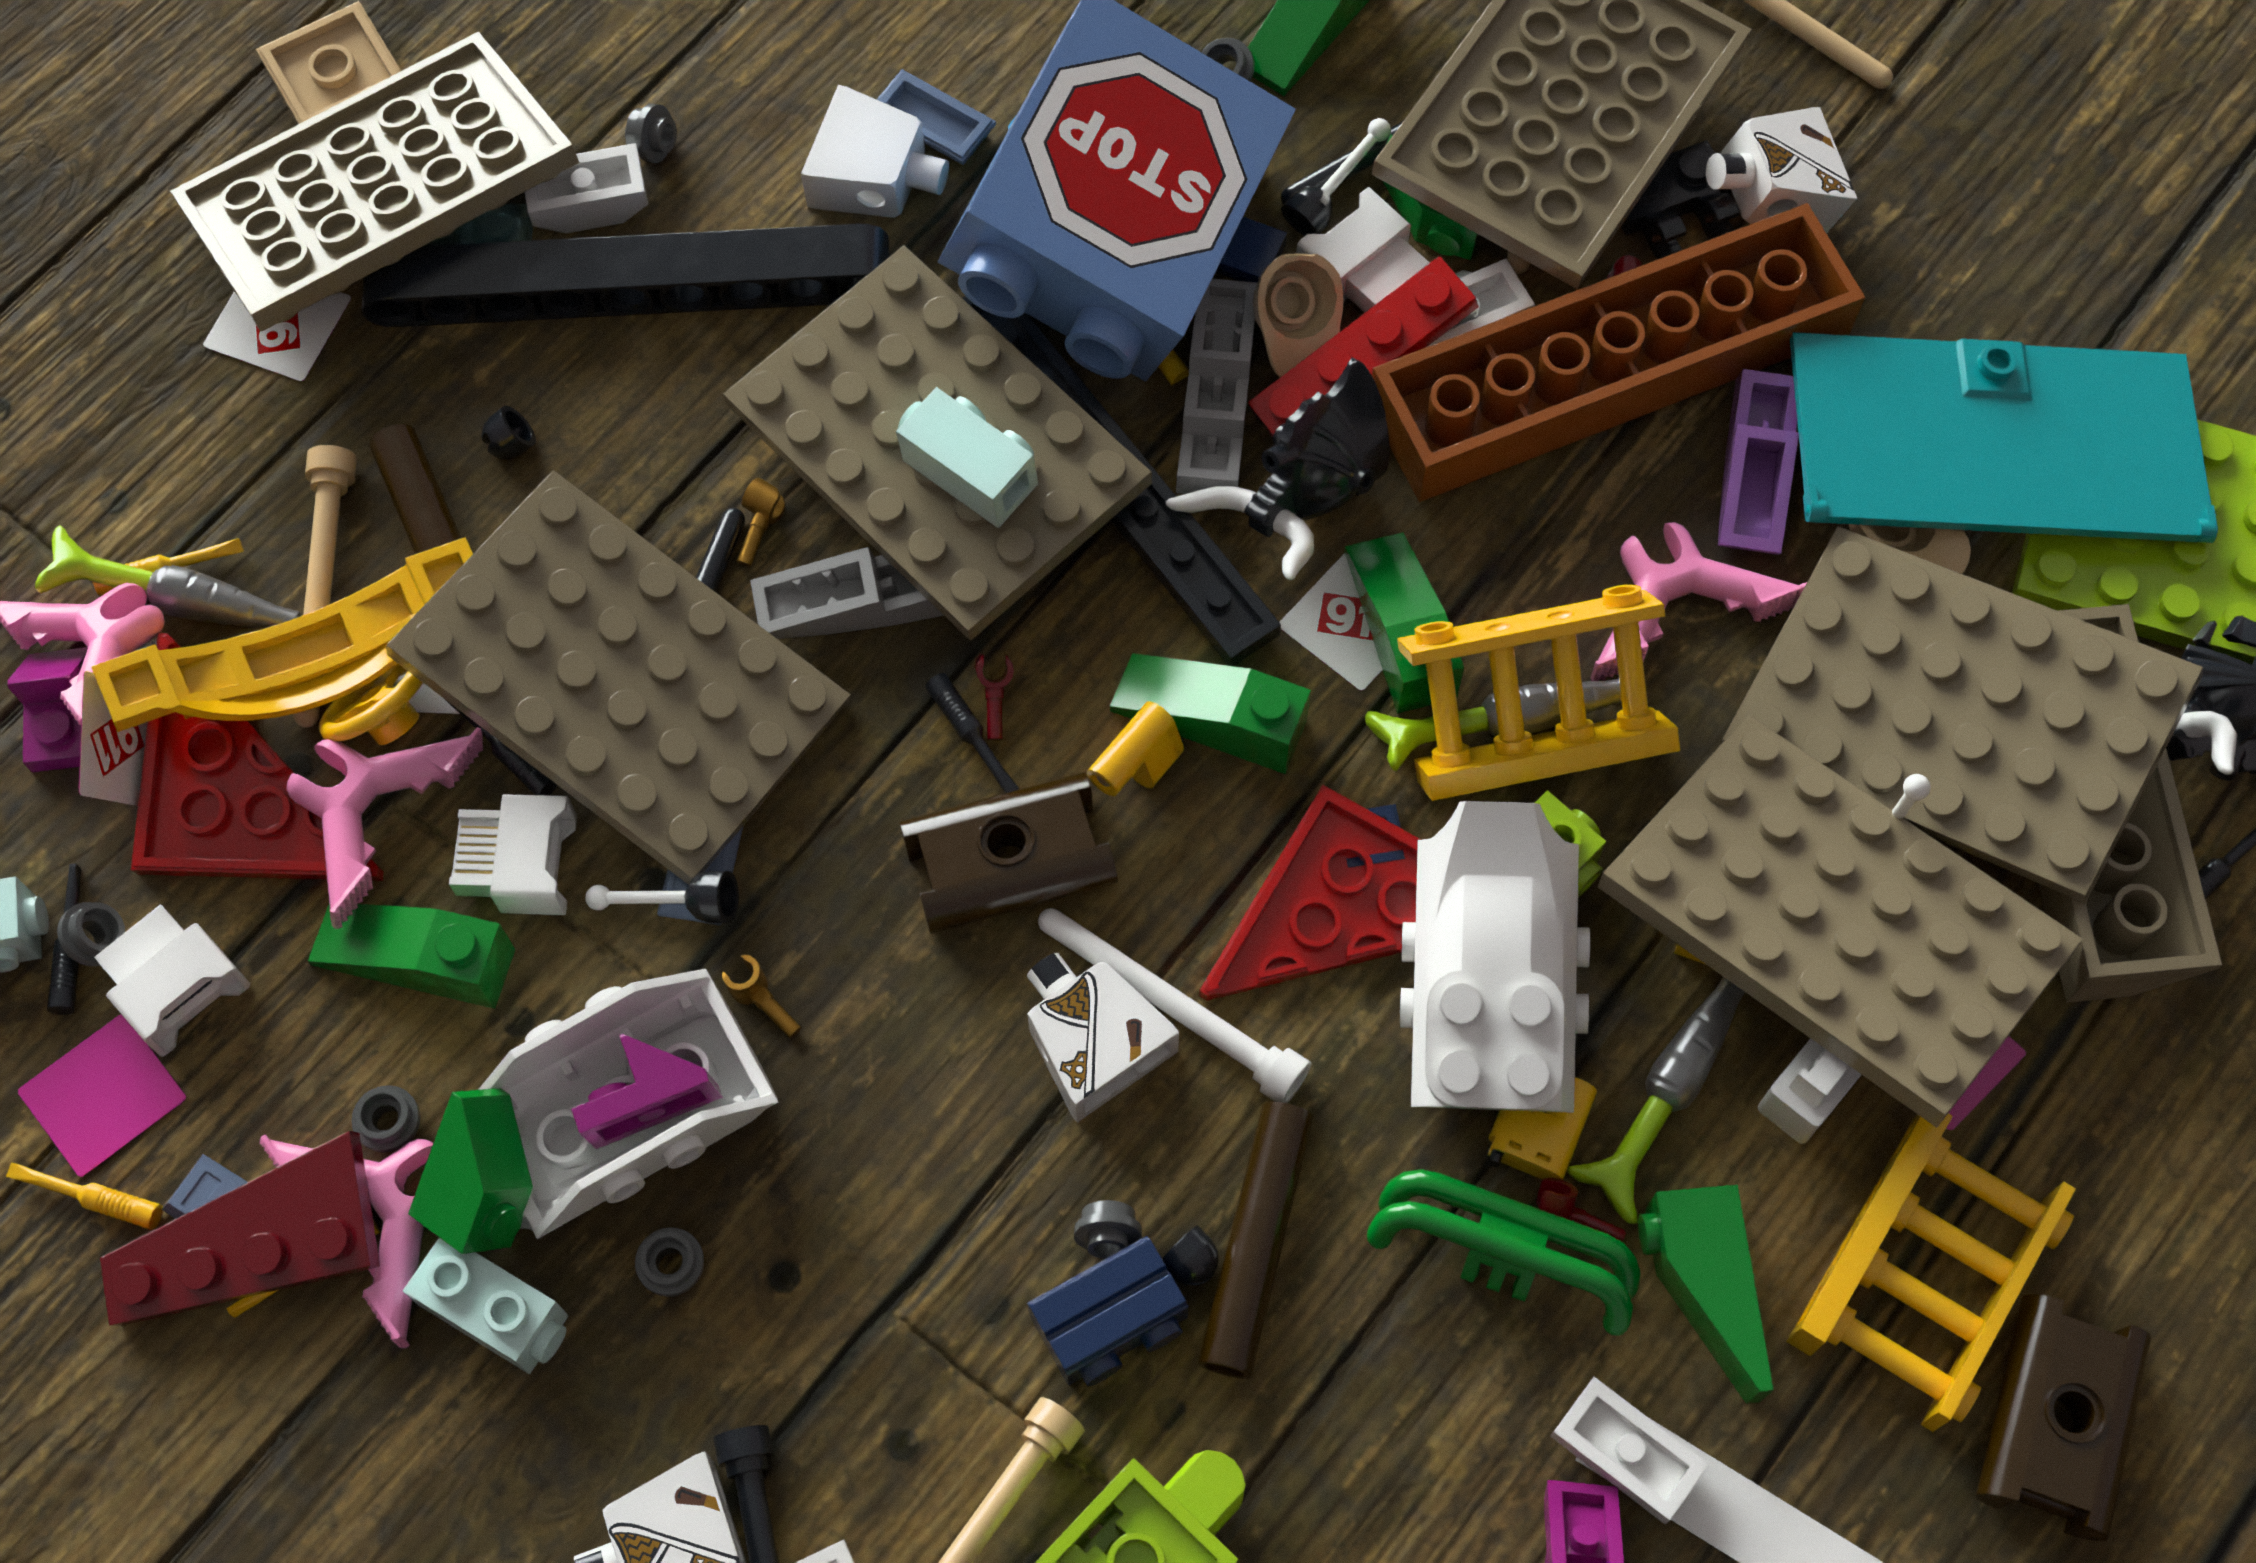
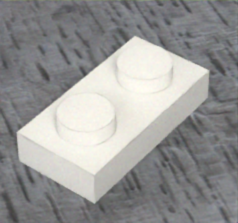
(1630, 1450)

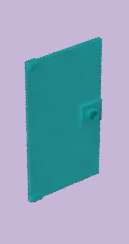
(1999, 438)

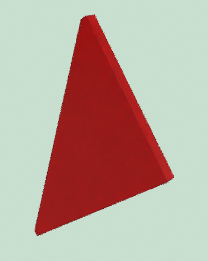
(221, 804)
(1315, 908)

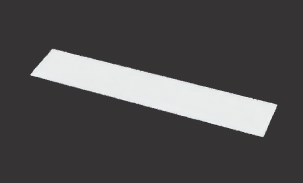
(1755, 1523)

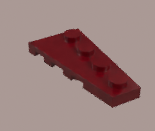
(263, 1237)

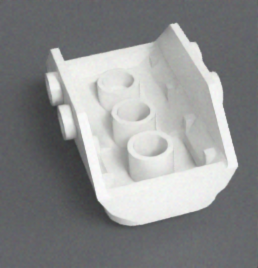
(1495, 963)
(578, 1055)

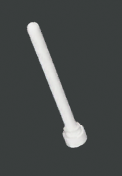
(1276, 1070)

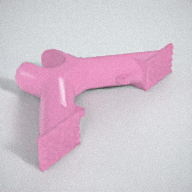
(1697, 575)
(108, 627)
(344, 804)
(400, 1232)

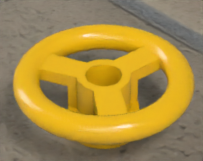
(375, 709)

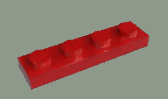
(1392, 328)

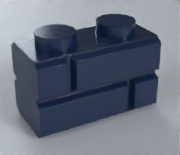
(1109, 1313)

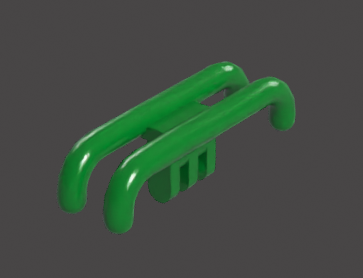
(1510, 1241)

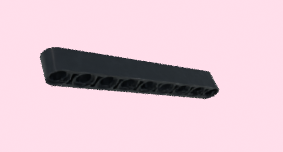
(623, 275)

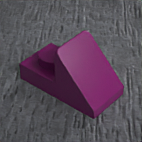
(49, 729)
(662, 1090)
(1582, 1523)

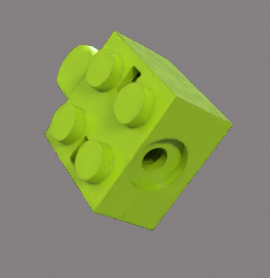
(1157, 1521)

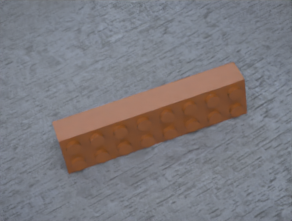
(1613, 351)

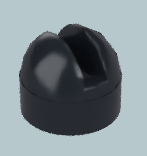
(507, 434)
(1192, 1258)

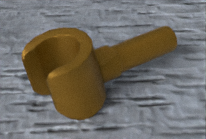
(768, 506)
(756, 992)

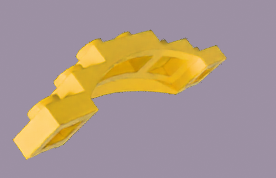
(282, 665)

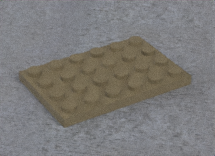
(1559, 120)
(373, 179)
(834, 412)
(619, 676)
(2007, 707)
(1841, 918)

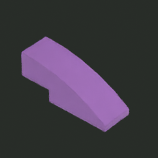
(1758, 462)

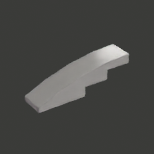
(1217, 387)
(837, 597)

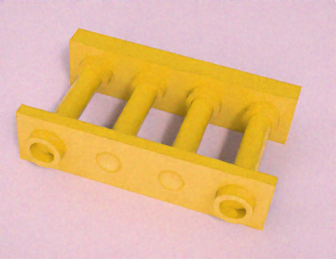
(1577, 741)
(1864, 1263)

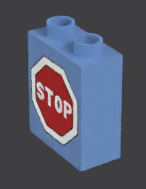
(1116, 190)

